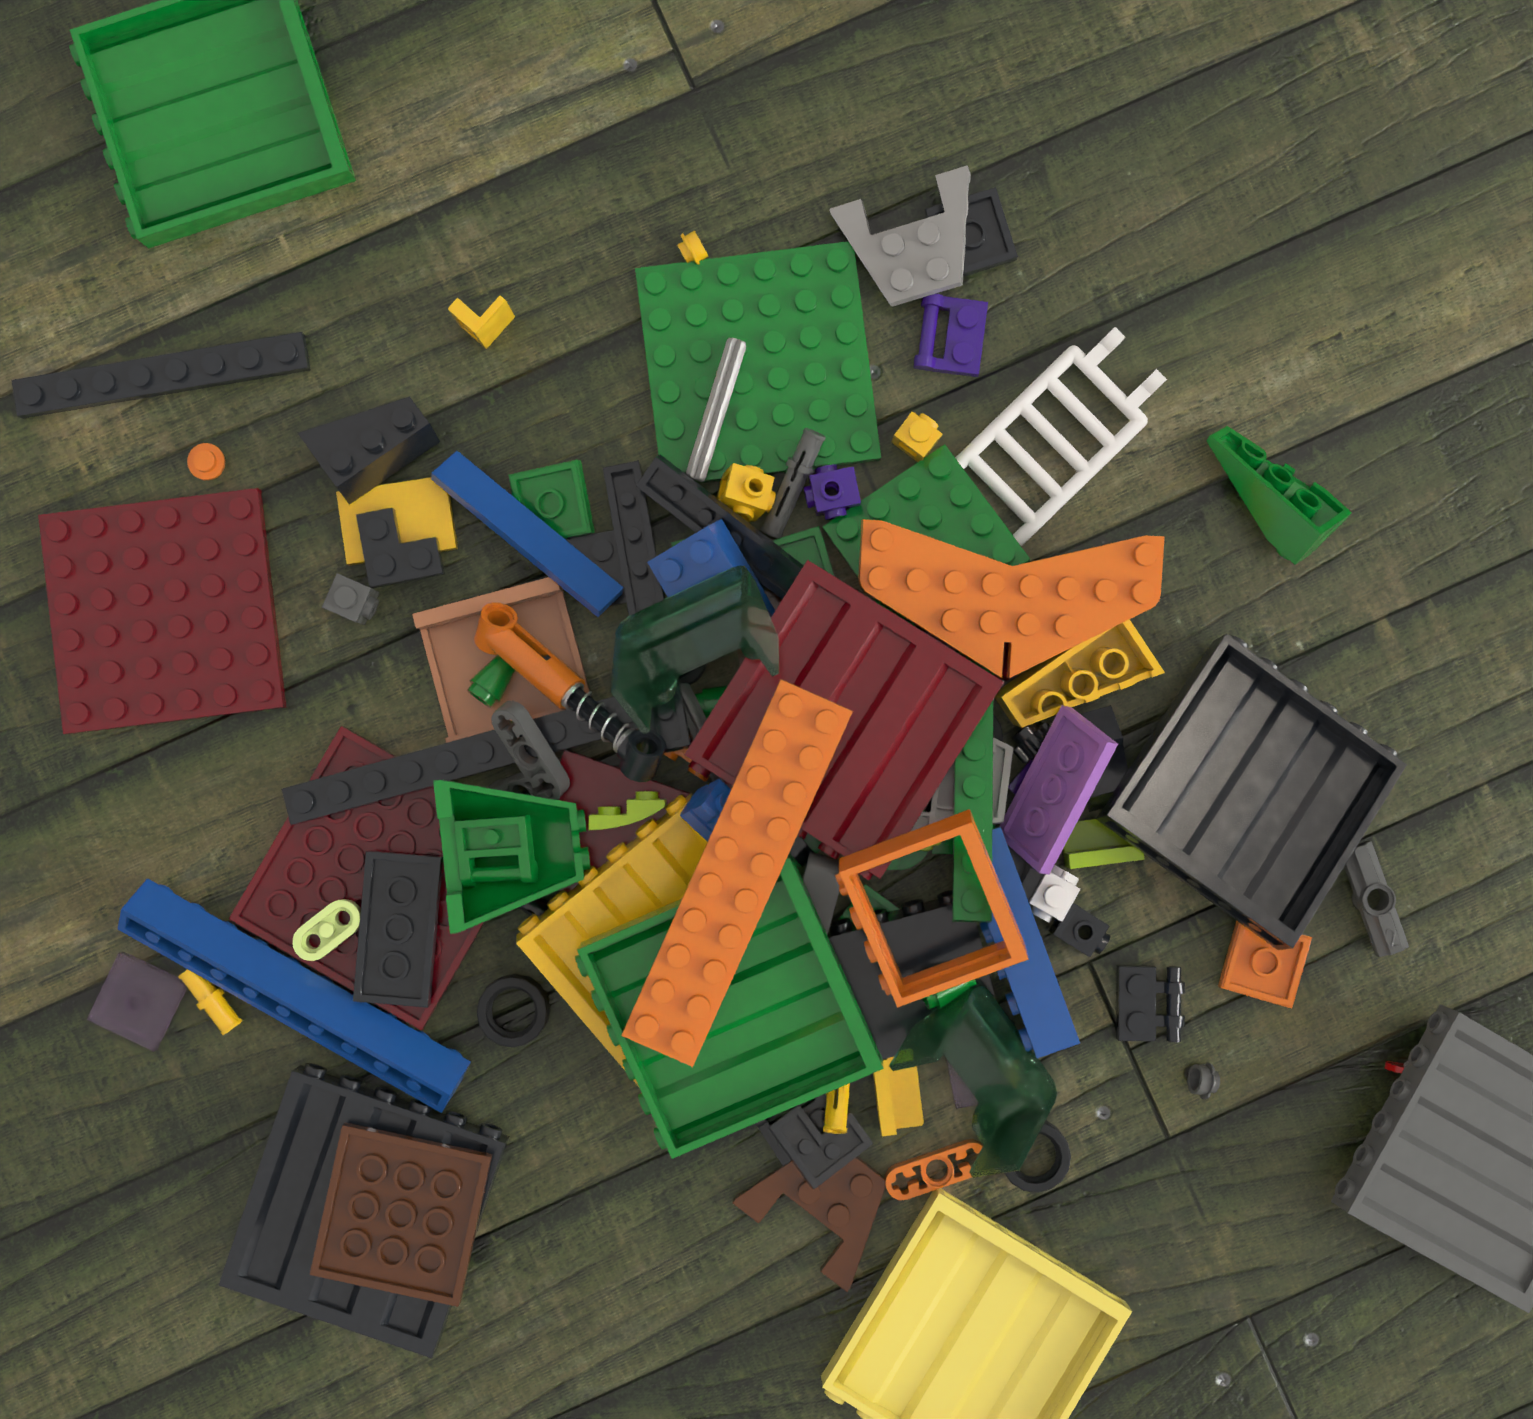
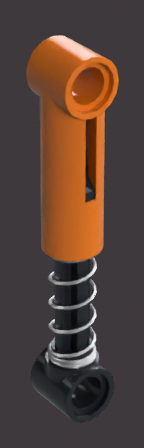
(503, 636)

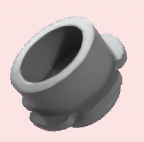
(1203, 1080)

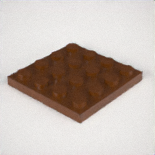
(401, 1214)

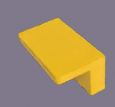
(488, 326)
(897, 1098)

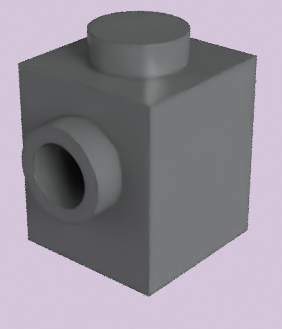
(351, 600)

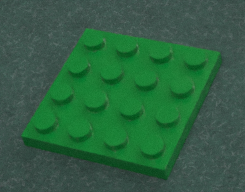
(935, 501)

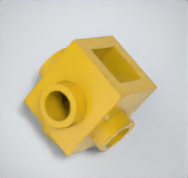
(747, 491)

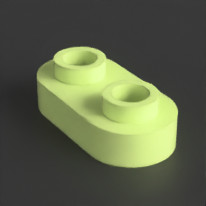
(328, 928)

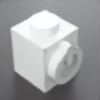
(1054, 895)

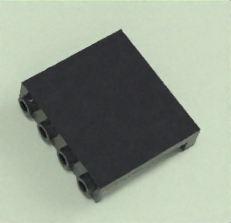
(919, 939)

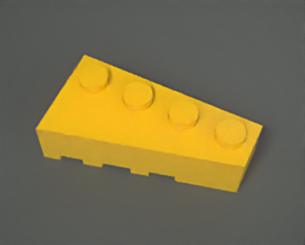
(1079, 675)

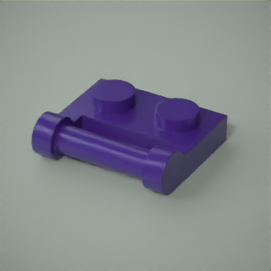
(962, 339)

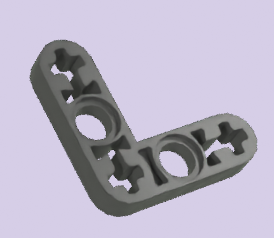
(533, 770)

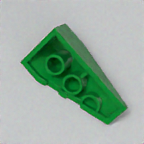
(1287, 510)

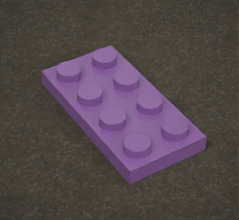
(1056, 789)

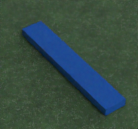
(527, 533)

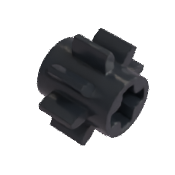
(1029, 741)

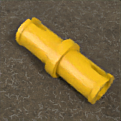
(211, 1001)

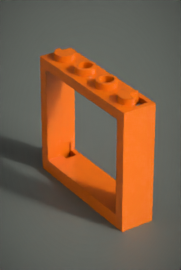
(957, 970)

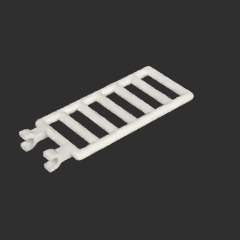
(1085, 469)

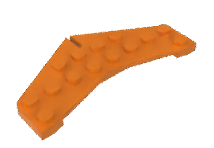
(1031, 605)

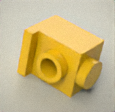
(917, 436)

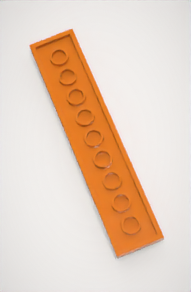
(737, 872)

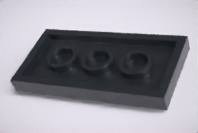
(398, 929)

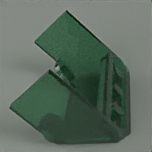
(688, 633)
(991, 1060)

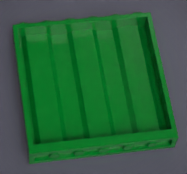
(209, 112)
(776, 1040)

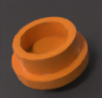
(206, 461)

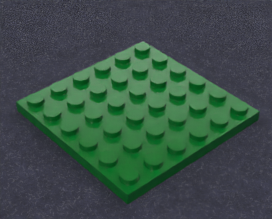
(799, 363)

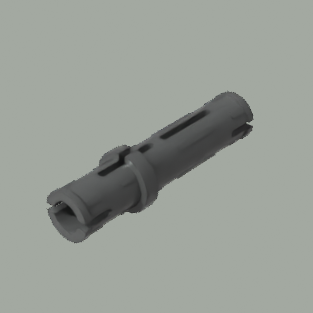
(792, 484)

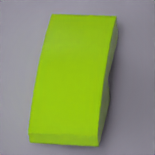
(637, 809)

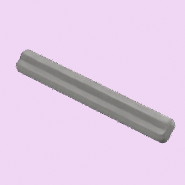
(716, 409)

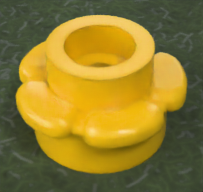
(692, 248)

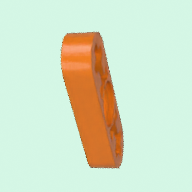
(913, 1190)

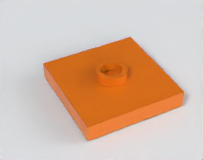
(1261, 970)

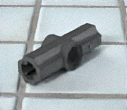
(1381, 921)

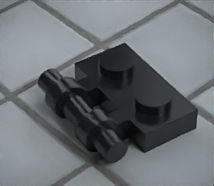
(1137, 1003)

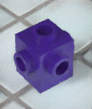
(840, 480)

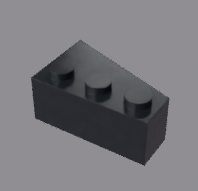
(370, 445)

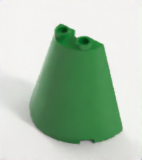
(555, 845)

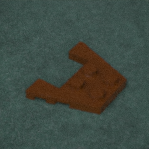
(842, 1203)

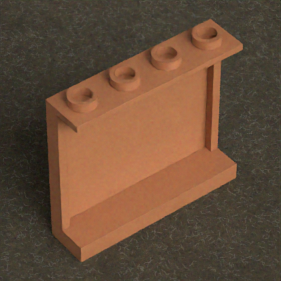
(456, 659)

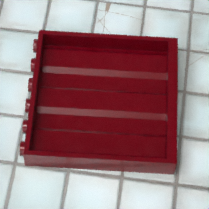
(908, 703)

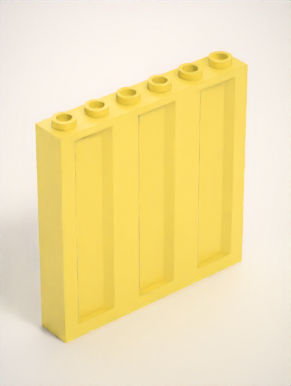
(973, 1327)

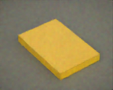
(420, 509)

